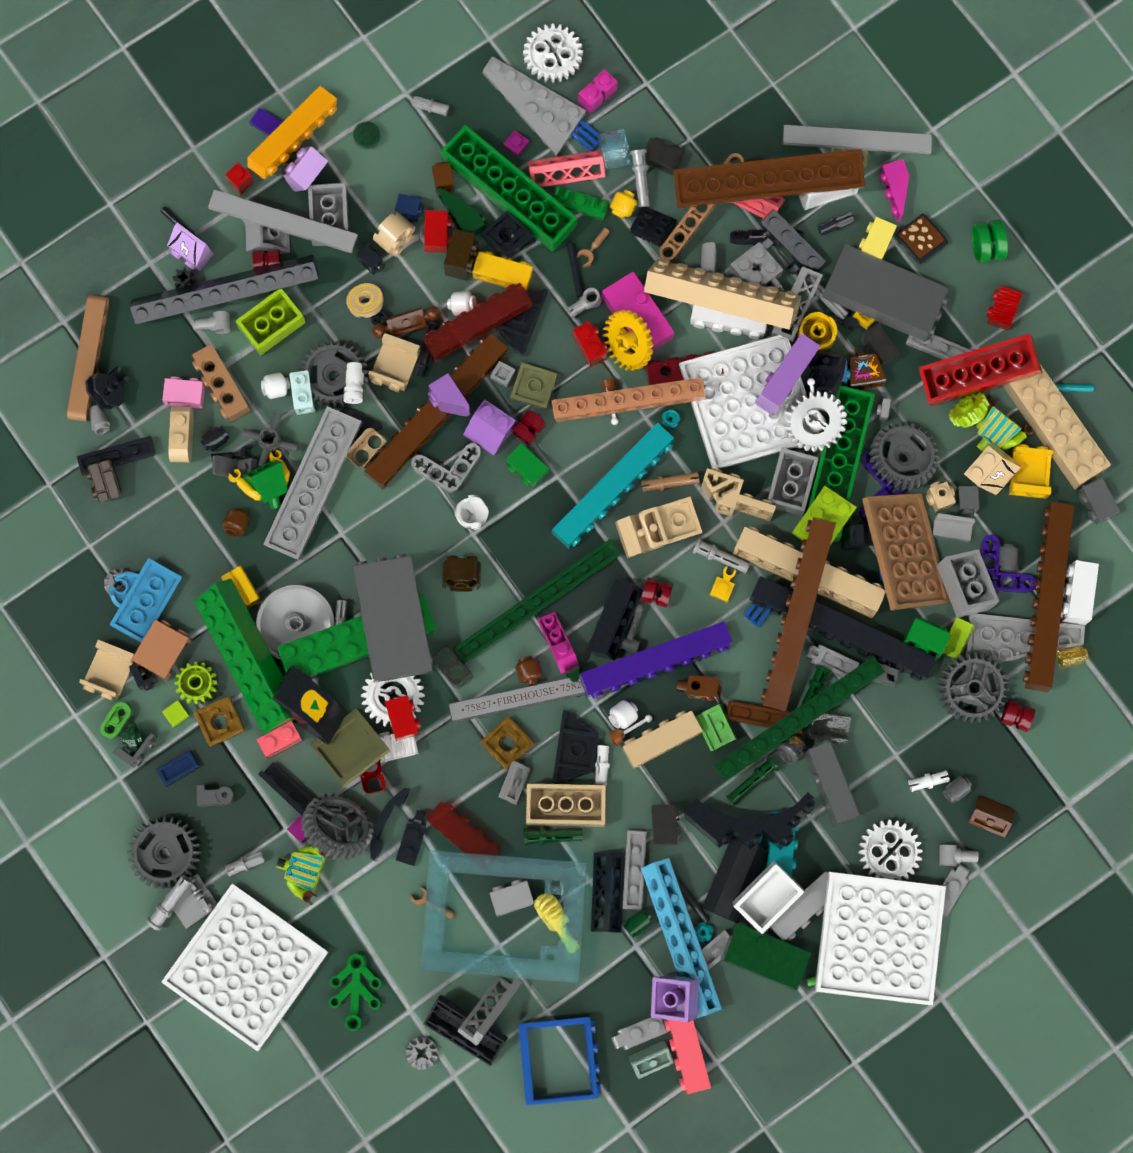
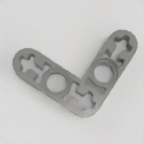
(453, 474)

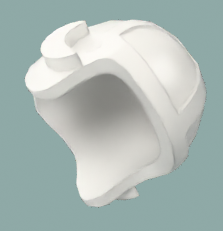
(471, 512)

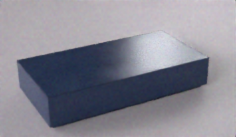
(177, 768)

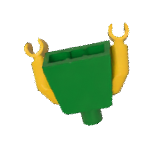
(266, 481)

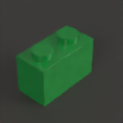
(526, 466)

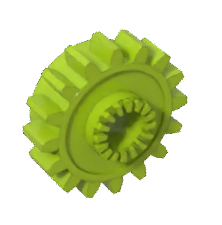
(969, 410)
(203, 690)

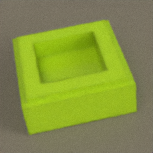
(175, 714)

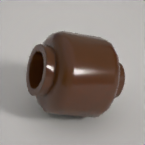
(235, 522)
(528, 670)

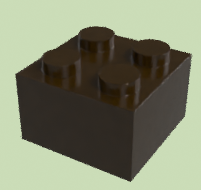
(460, 255)

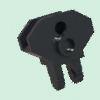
(107, 387)

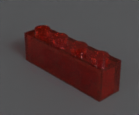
(459, 832)

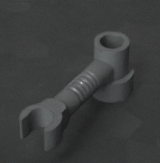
(629, 643)

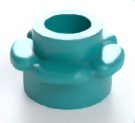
(672, 423)
(703, 937)

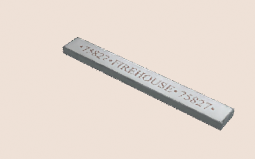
(514, 699)

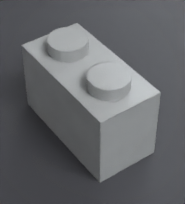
(511, 898)

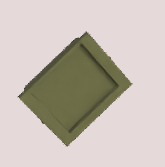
(351, 749)

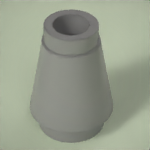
(99, 421)

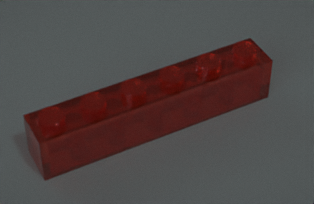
(477, 321)

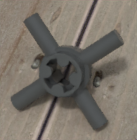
(266, 434)

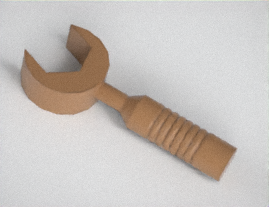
(596, 243)
(449, 914)

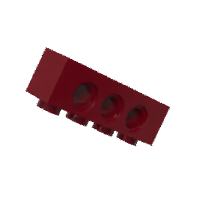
(654, 369)

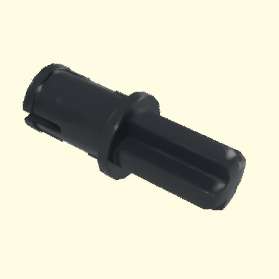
(836, 223)

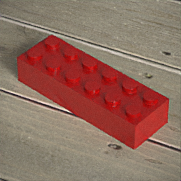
(980, 370)

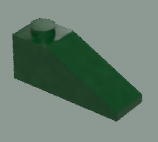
(463, 215)

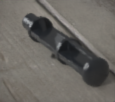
(423, 365)

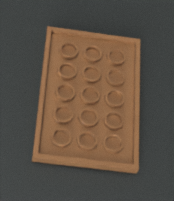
(905, 551)

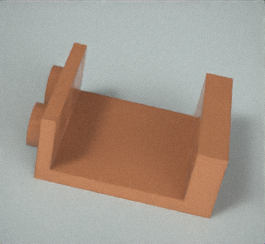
(160, 649)

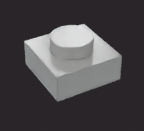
(502, 374)
(883, 410)

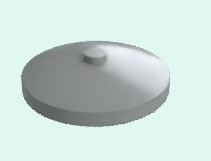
(292, 614)

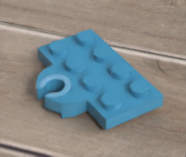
(142, 599)

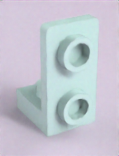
(301, 392)

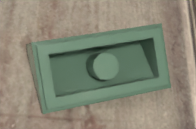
(651, 1059)

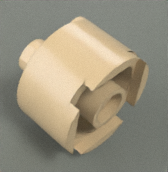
(394, 234)

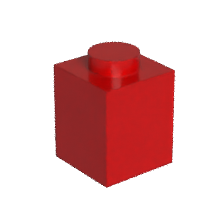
(239, 178)

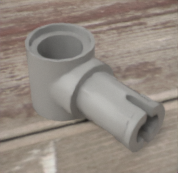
(583, 303)
(218, 323)
(951, 855)

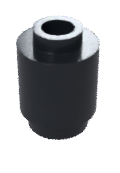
(214, 438)

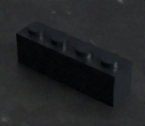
(615, 619)

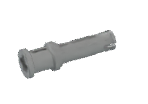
(640, 169)
(712, 552)
(165, 908)

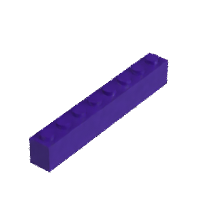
(655, 659)

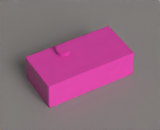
(630, 295)

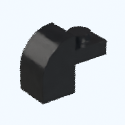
(856, 537)

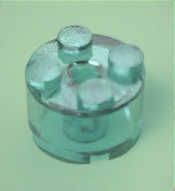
(614, 149)

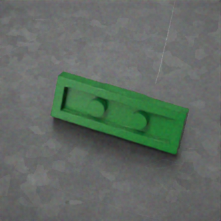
(581, 202)

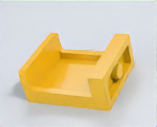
(1034, 475)

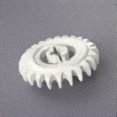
(809, 410)
(374, 691)

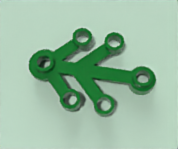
(355, 987)

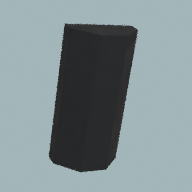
(735, 873)
(446, 1020)

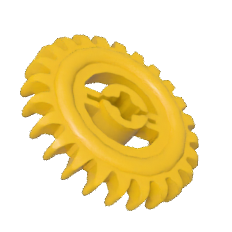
(621, 340)

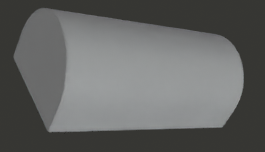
(709, 257)

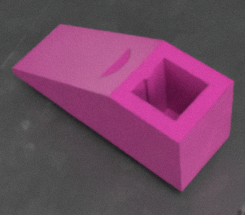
(895, 178)
(557, 642)

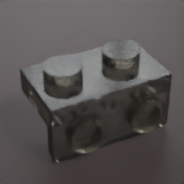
(830, 727)

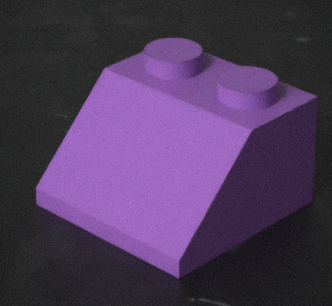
(447, 397)
(489, 427)
(675, 998)

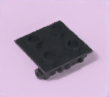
(652, 225)

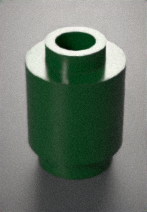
(638, 923)

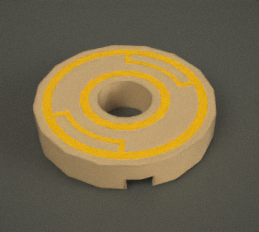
(361, 292)

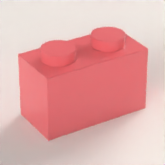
(279, 740)

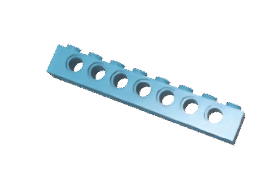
(680, 932)

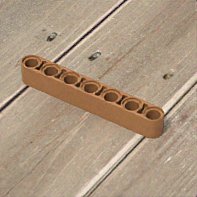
(688, 232)
(87, 356)

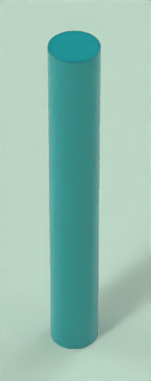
(1075, 387)

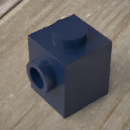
(409, 207)

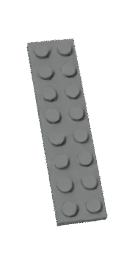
(312, 483)

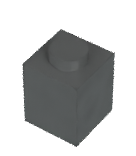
(967, 500)

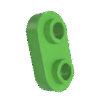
(114, 719)

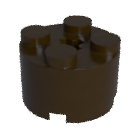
(461, 573)

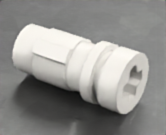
(354, 380)

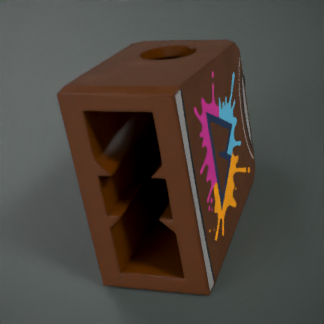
(865, 370)
(709, 689)

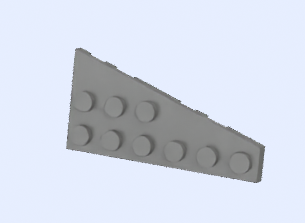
(538, 106)
(1007, 637)

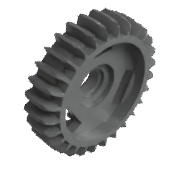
(326, 363)
(901, 442)
(958, 690)
(327, 836)
(150, 858)

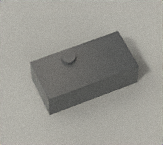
(831, 784)

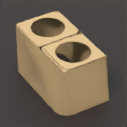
(359, 446)

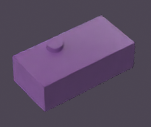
(787, 374)

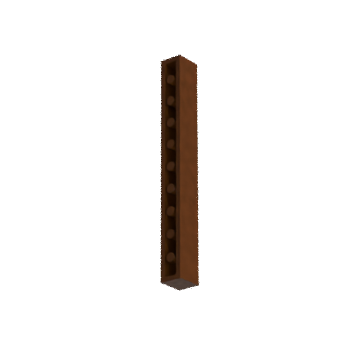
(430, 419)
(1049, 597)
(799, 613)

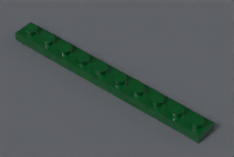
(536, 601)
(799, 718)

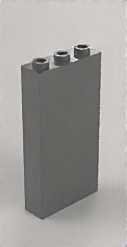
(886, 293)
(392, 618)

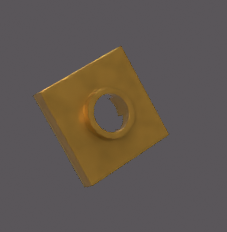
(207, 714)
(507, 728)

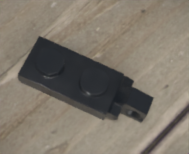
(412, 840)

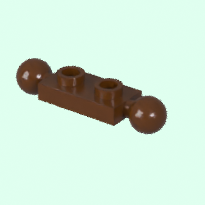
(406, 322)

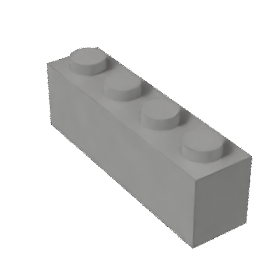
(798, 914)

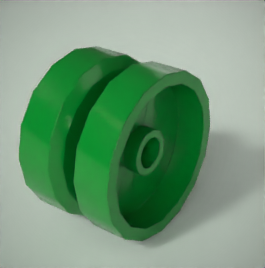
(989, 241)

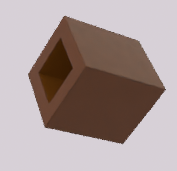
(443, 176)

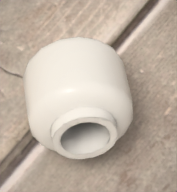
(461, 302)
(275, 385)
(623, 714)

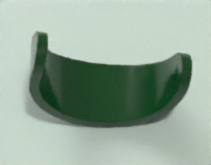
(573, 673)

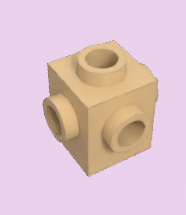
(940, 496)

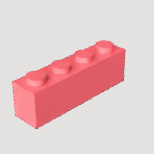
(689, 1056)

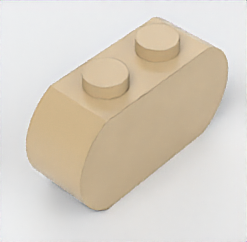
(181, 434)

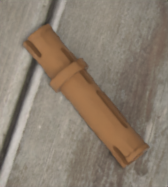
(669, 482)

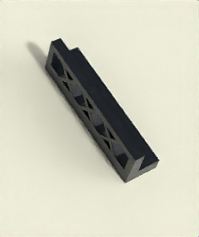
(286, 787)
(611, 892)

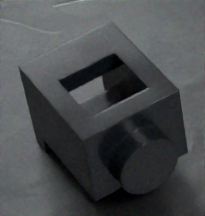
(370, 259)

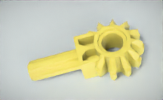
(550, 912)

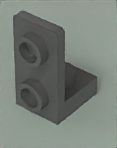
(223, 466)
(139, 757)

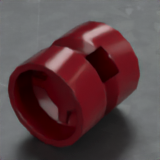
(263, 259)
(528, 427)
(650, 591)
(1017, 715)

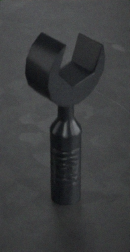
(848, 323)
(231, 455)

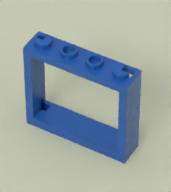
(591, 1049)

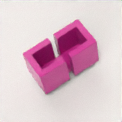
(592, 97)

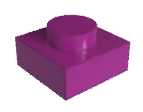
(516, 143)
(295, 829)

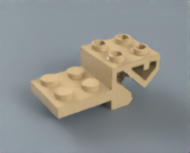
(729, 486)
(658, 527)

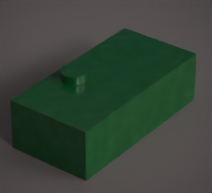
(765, 956)

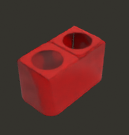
(376, 774)

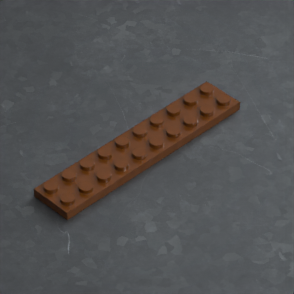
(769, 178)

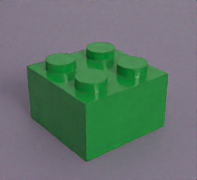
(927, 637)

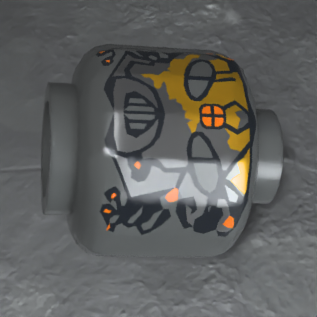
(792, 749)

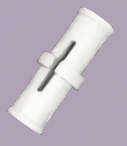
(602, 765)
(928, 781)

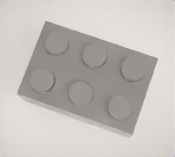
(329, 205)
(792, 481)
(967, 583)

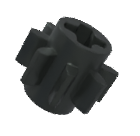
(181, 275)

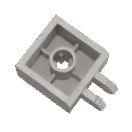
(759, 259)

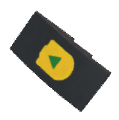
(309, 705)

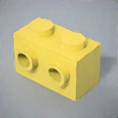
(878, 238)

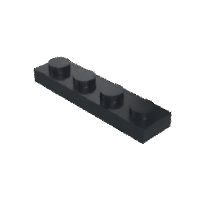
(120, 453)

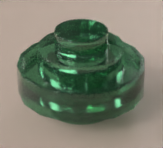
(366, 135)
(132, 737)

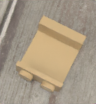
(394, 363)
(108, 671)

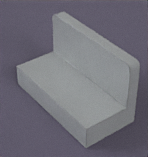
(952, 527)

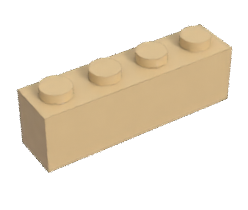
(658, 741)

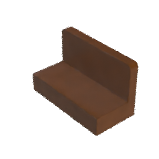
(992, 816)

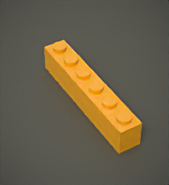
(292, 133)

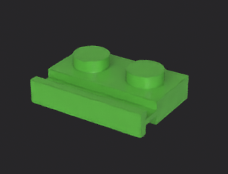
(716, 727)

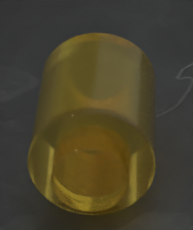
(1072, 656)

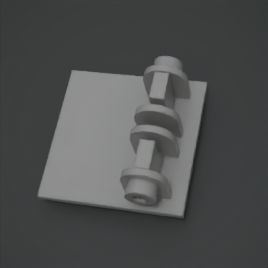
(194, 903)

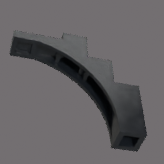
(749, 831)

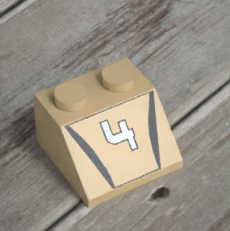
(992, 469)

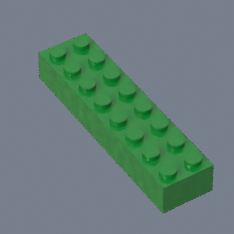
(509, 188)
(840, 462)
(336, 645)
(243, 652)

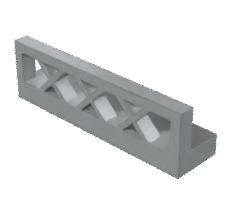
(798, 288)
(495, 1010)

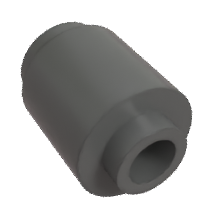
(1008, 558)
(957, 789)

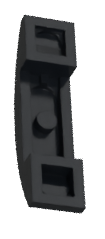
(398, 800)

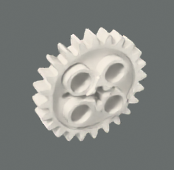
(538, 60)
(877, 839)

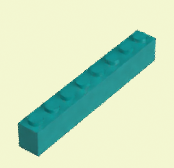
(613, 485)

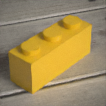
(501, 271)

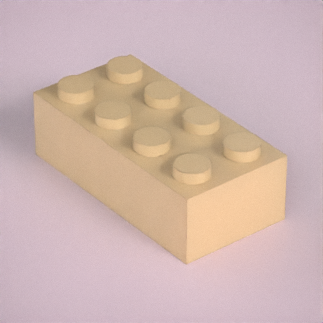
(565, 805)

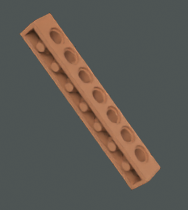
(629, 399)

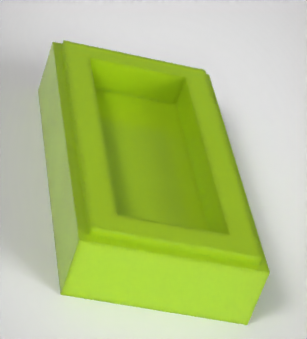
(959, 638)

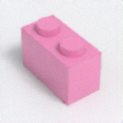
(184, 392)

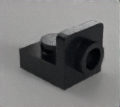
(139, 675)

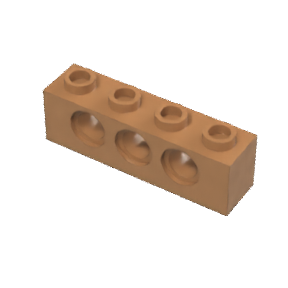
(207, 357)

